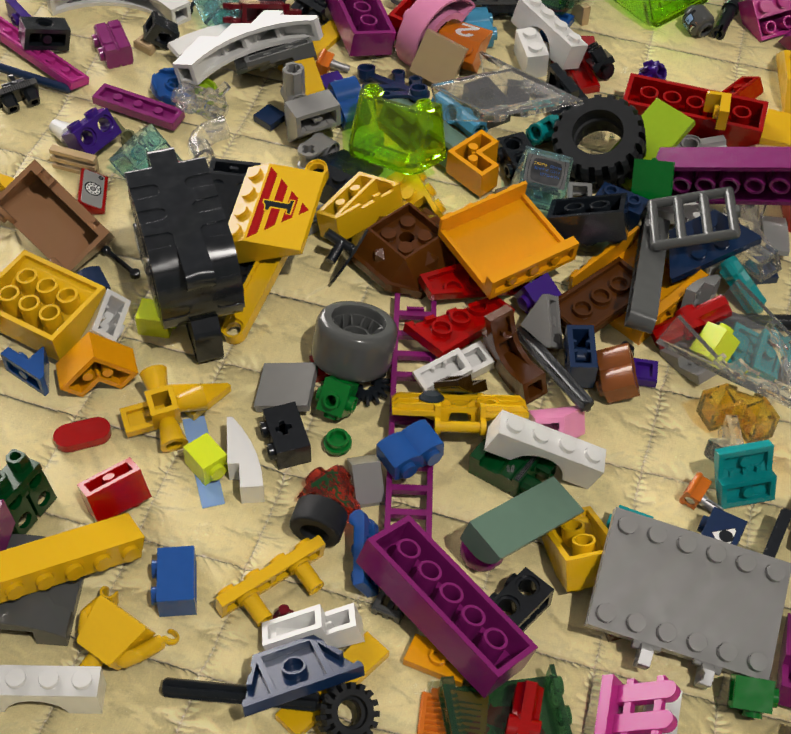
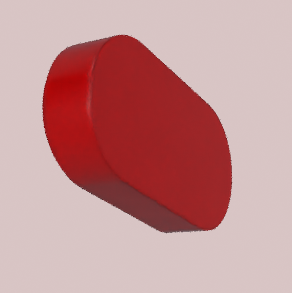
(82, 434)

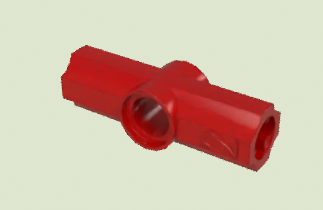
(697, 316)
(525, 709)

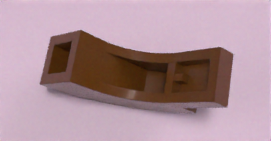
(511, 361)

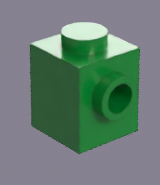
(752, 695)

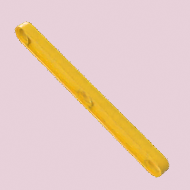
(259, 284)

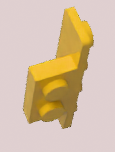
(417, 191)

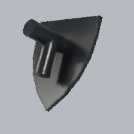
(342, 244)

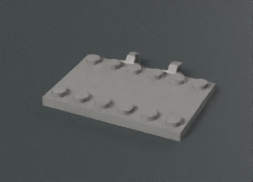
(688, 597)

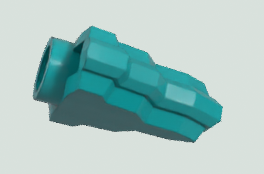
(542, 130)
(732, 270)

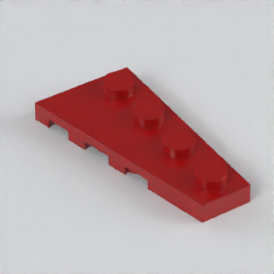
(454, 283)
(454, 328)

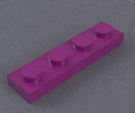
(138, 106)

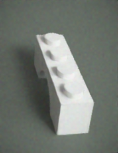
(564, 44)
(517, 436)
(69, 687)

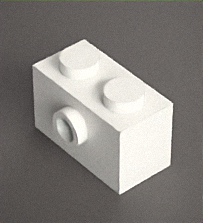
(531, 51)
(109, 316)

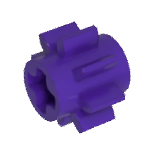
(653, 69)

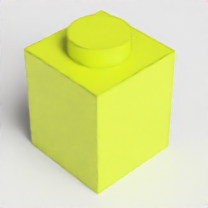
(148, 321)
(720, 339)
(206, 459)

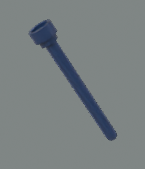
(43, 81)

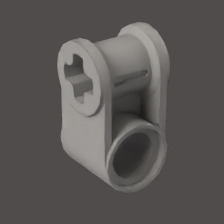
(316, 147)

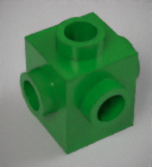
(336, 398)

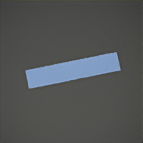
(212, 493)

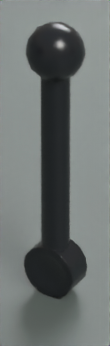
(134, 273)

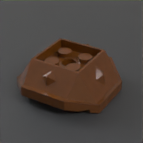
(402, 249)

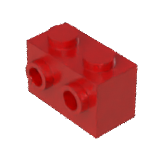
(114, 490)

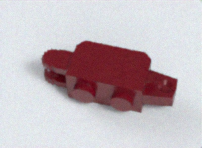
(250, 10)

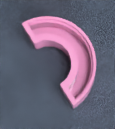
(426, 15)

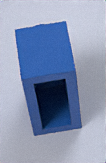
(176, 581)

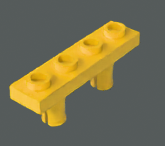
(258, 581)

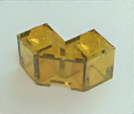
(755, 413)

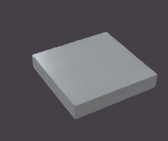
(285, 384)

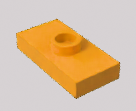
(428, 659)

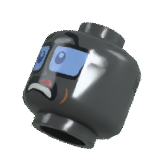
(698, 20)

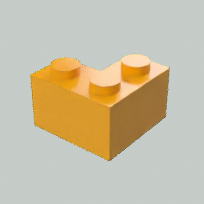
(475, 163)
(94, 361)

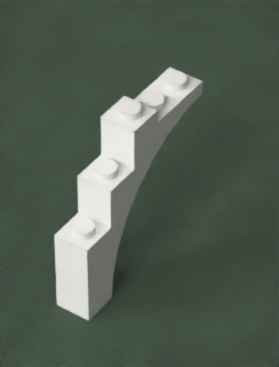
(173, 10)
(240, 39)

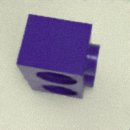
(93, 136)

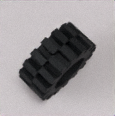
(362, 701)

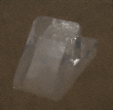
(728, 435)

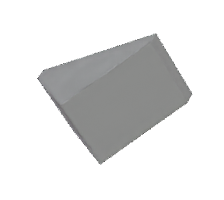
(545, 321)
(367, 480)

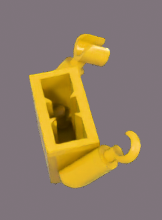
(115, 635)

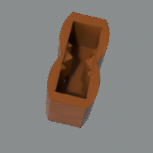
(617, 373)

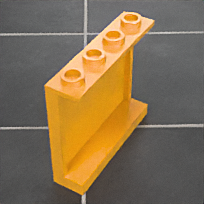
(505, 240)
(671, 294)

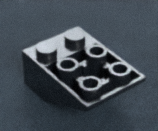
(228, 180)

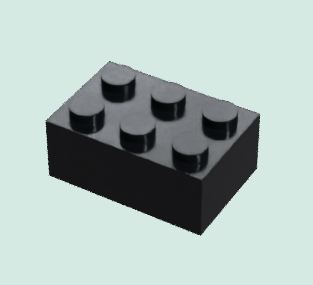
(591, 218)

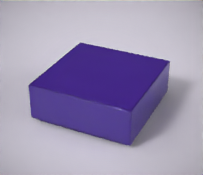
(646, 372)

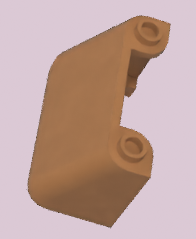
(52, 218)

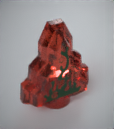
(332, 484)

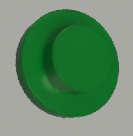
(337, 442)

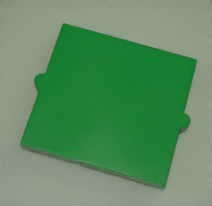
(652, 178)

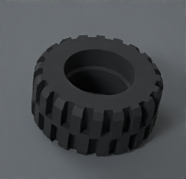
(601, 115)

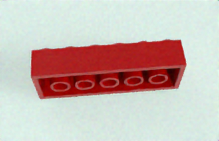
(744, 119)

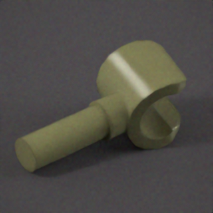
(126, 133)

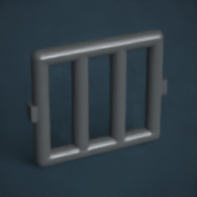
(708, 235)

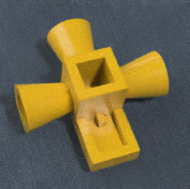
(162, 409)

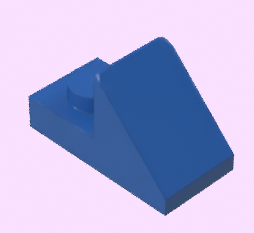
(32, 370)

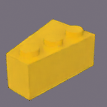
(359, 205)

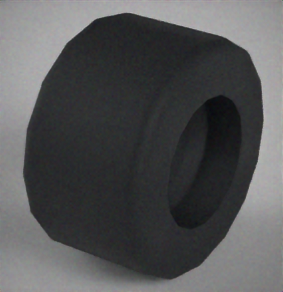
(319, 516)

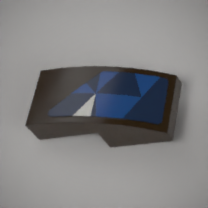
(460, 385)

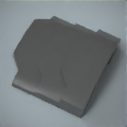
(276, 56)
(44, 612)

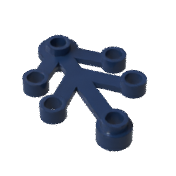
(396, 87)

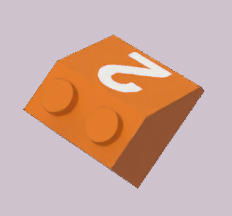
(469, 36)

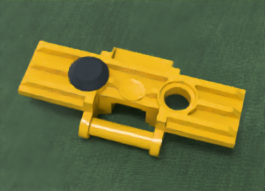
(440, 405)

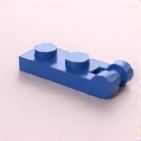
(363, 529)

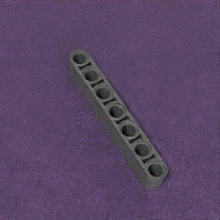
(646, 280)

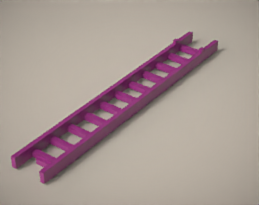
(412, 313)

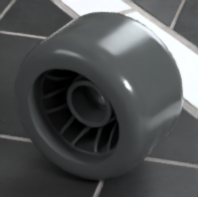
(354, 341)

